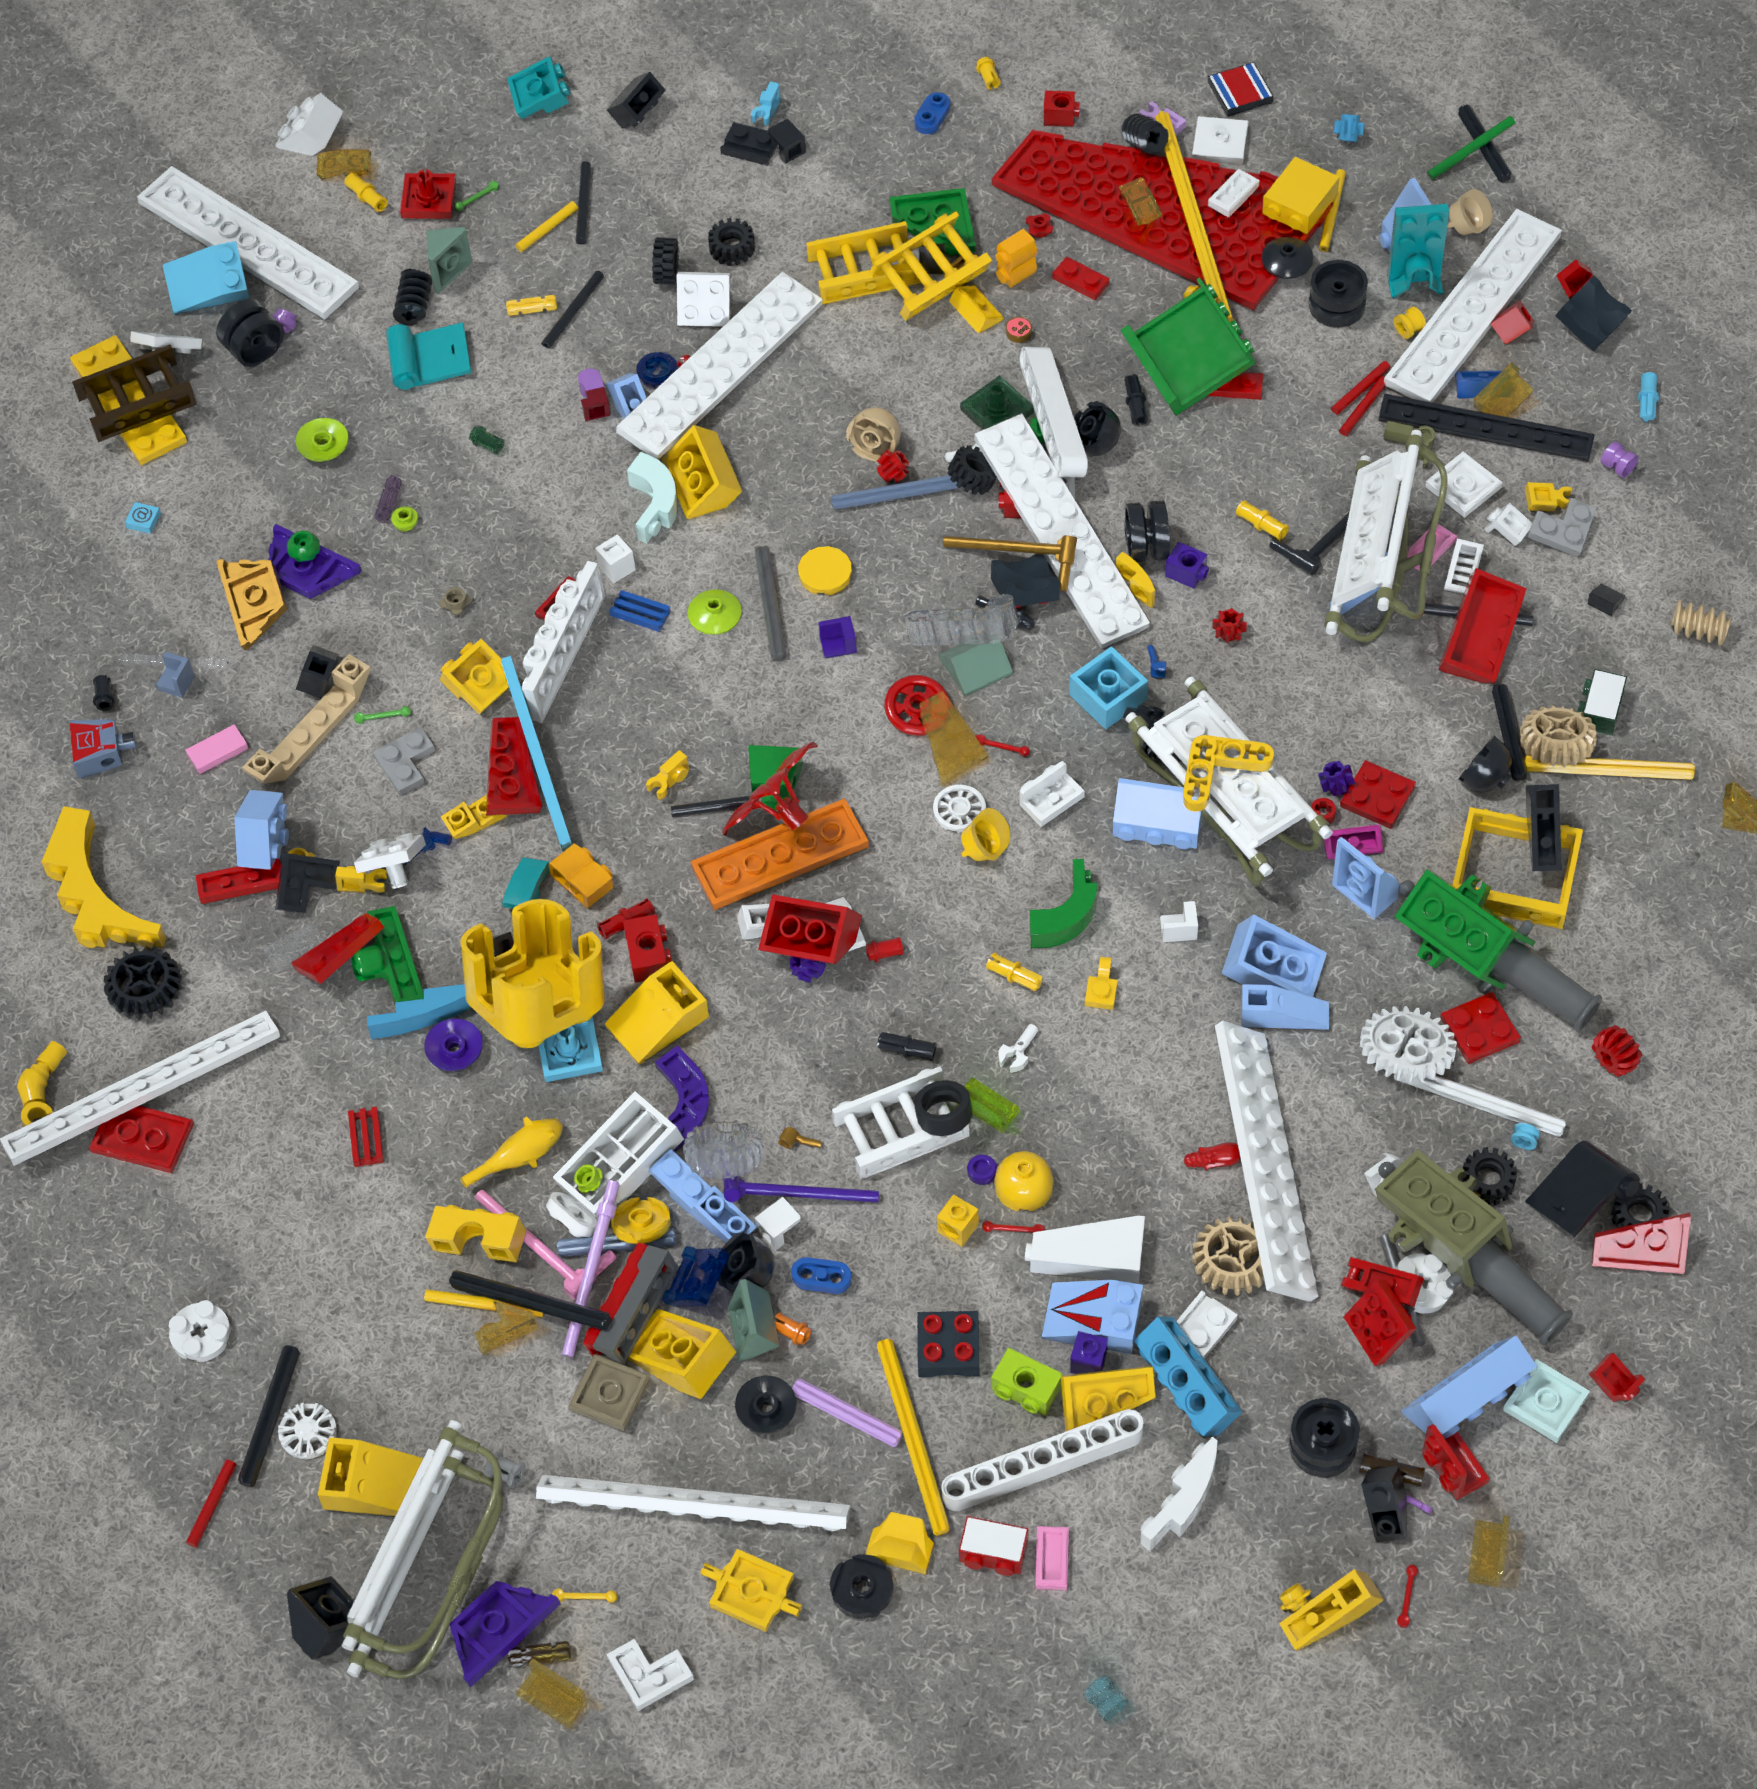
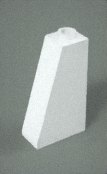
(1090, 1250)

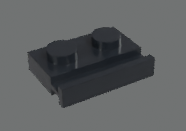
(749, 144)

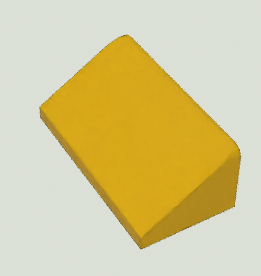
(975, 308)

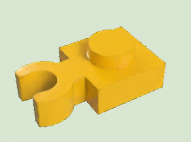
(1544, 496)

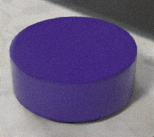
(981, 1169)

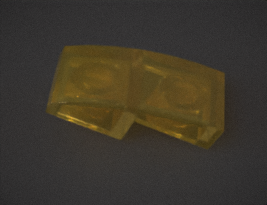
(343, 162)
(1140, 201)

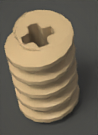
(1700, 622)

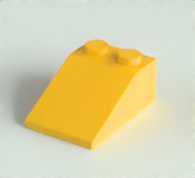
(682, 1352)

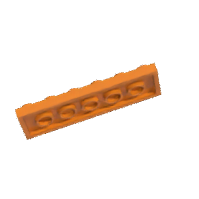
(779, 854)

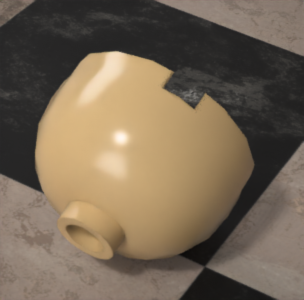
(870, 430)

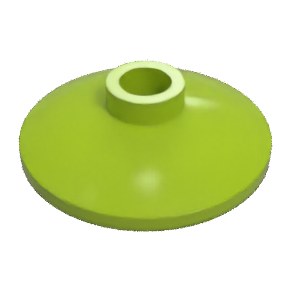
(319, 432)
(718, 619)

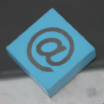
(143, 517)

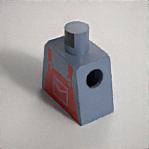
(98, 745)

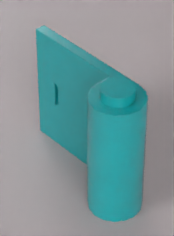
(427, 355)

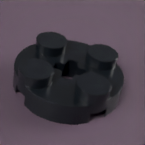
(864, 1604)

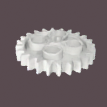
(1423, 1055)

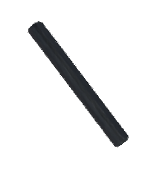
(268, 1416)

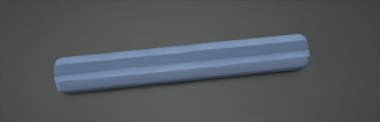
(582, 1245)

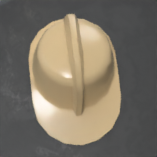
(1471, 213)

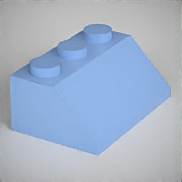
(1155, 815)

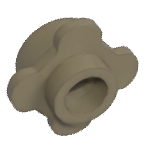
(452, 595)

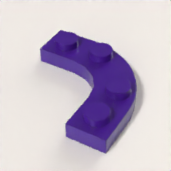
(691, 1091)

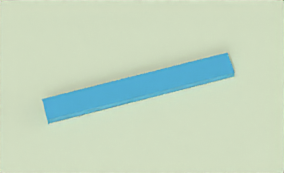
(536, 753)

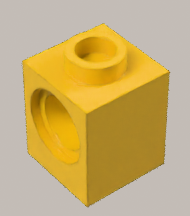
(957, 1220)

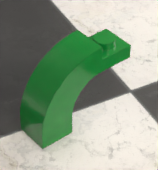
(1070, 919)

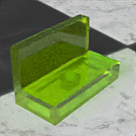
(990, 1105)

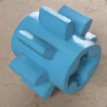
(1349, 127)

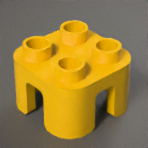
(539, 981)

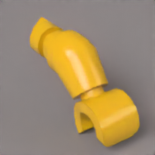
(34, 1081)

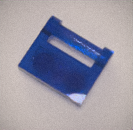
(702, 1279)

